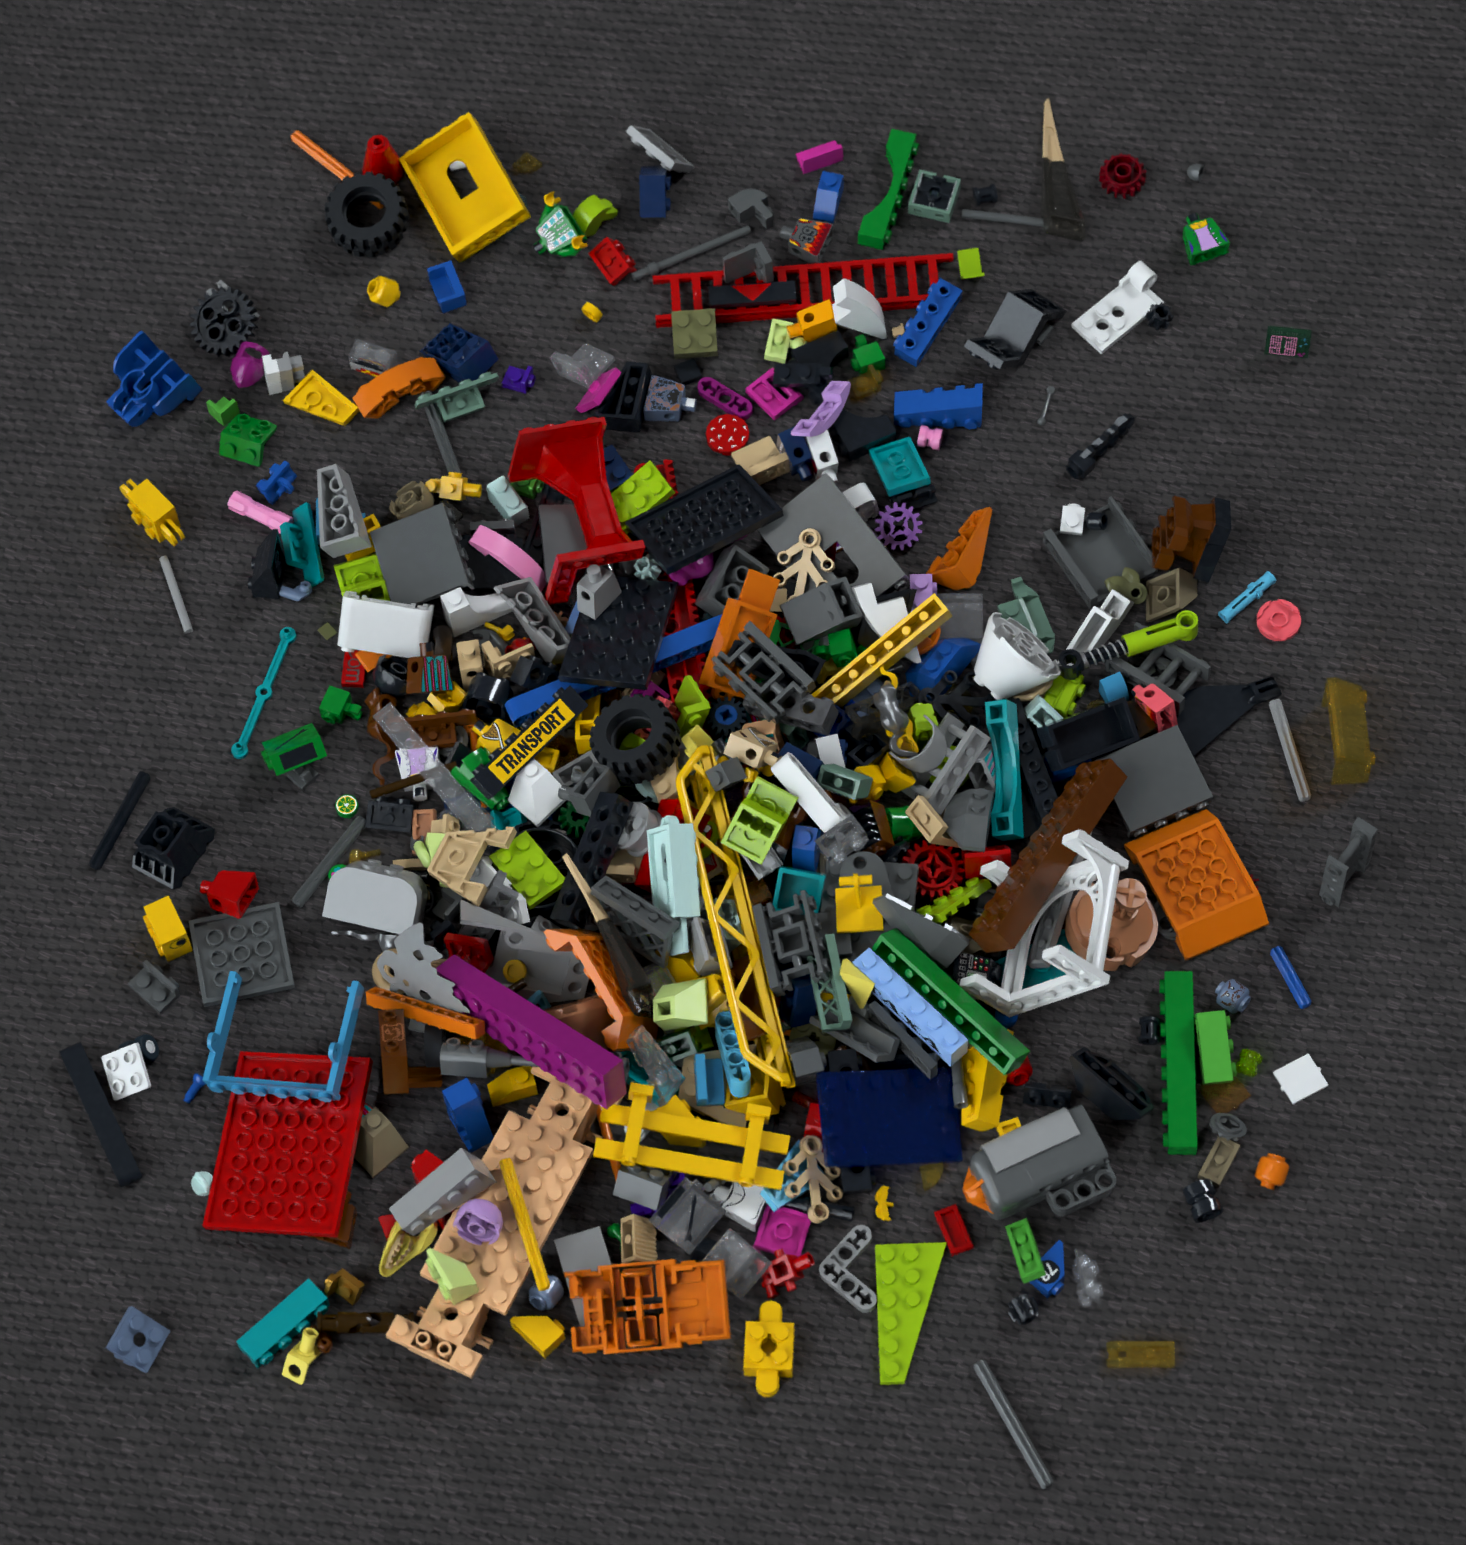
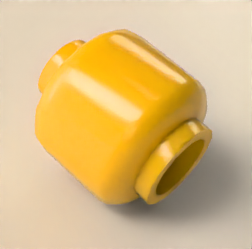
(383, 291)

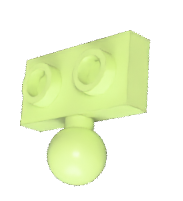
(779, 341)

